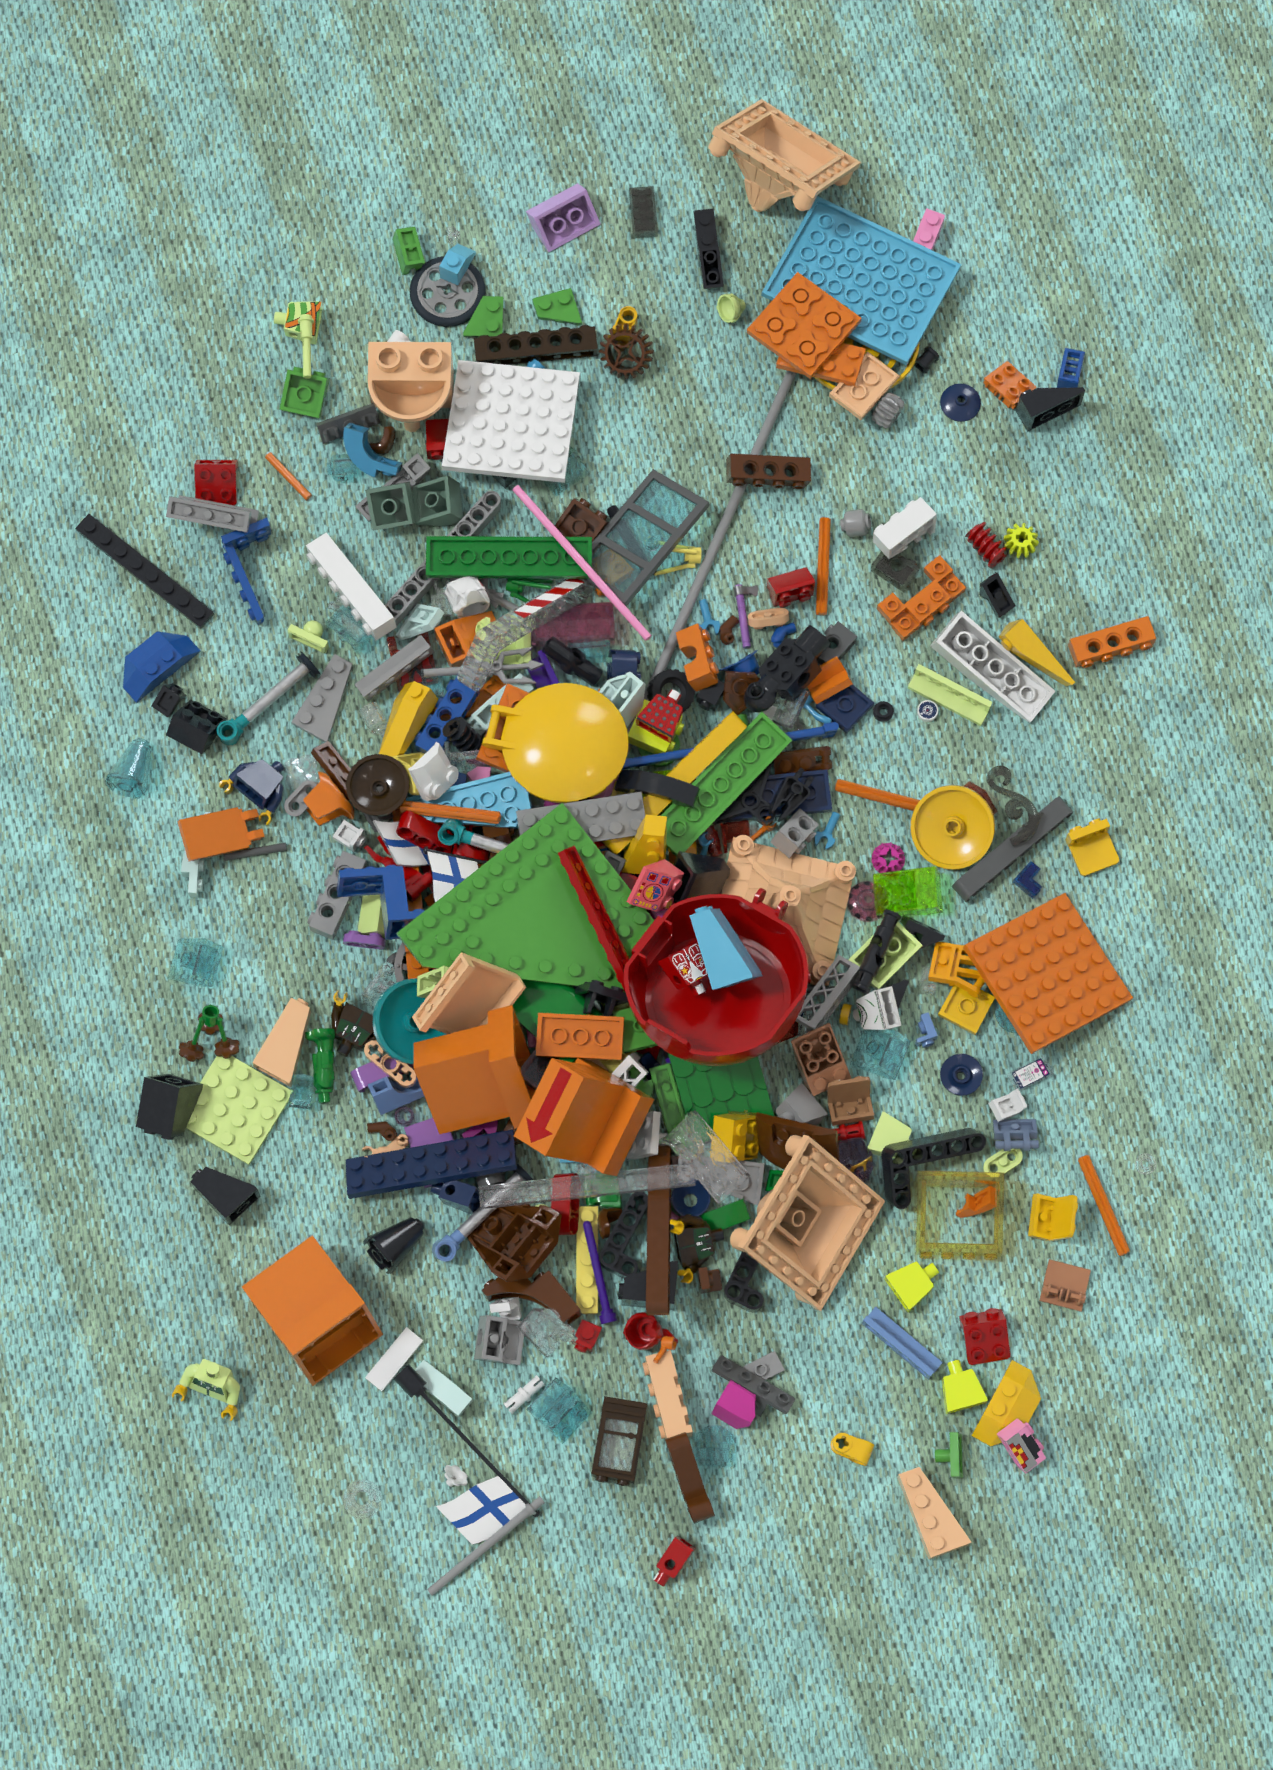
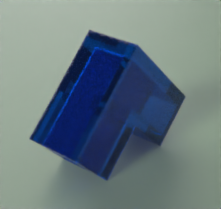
(1026, 881)

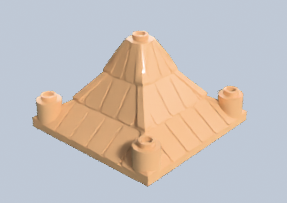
(780, 157)
(812, 887)
(810, 1222)

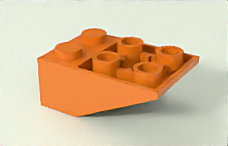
(457, 636)

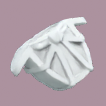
(467, 596)

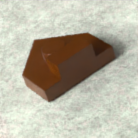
(735, 687)

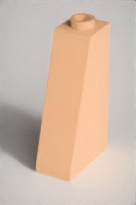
(284, 1043)

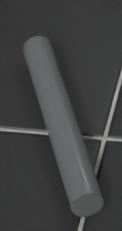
(255, 851)

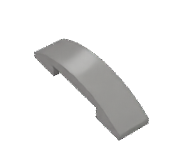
(412, 471)

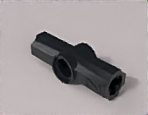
(572, 661)

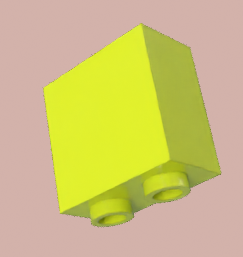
(645, 740)

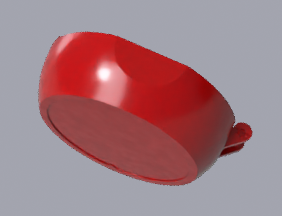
(728, 1022)

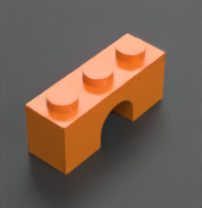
(702, 670)

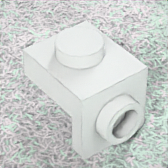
(350, 836)
(1008, 1105)

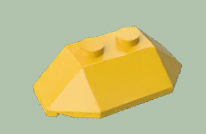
(1013, 1399)

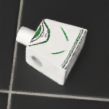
(877, 1010)

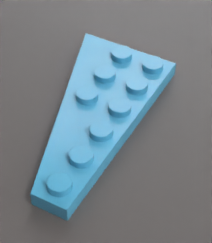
(490, 793)

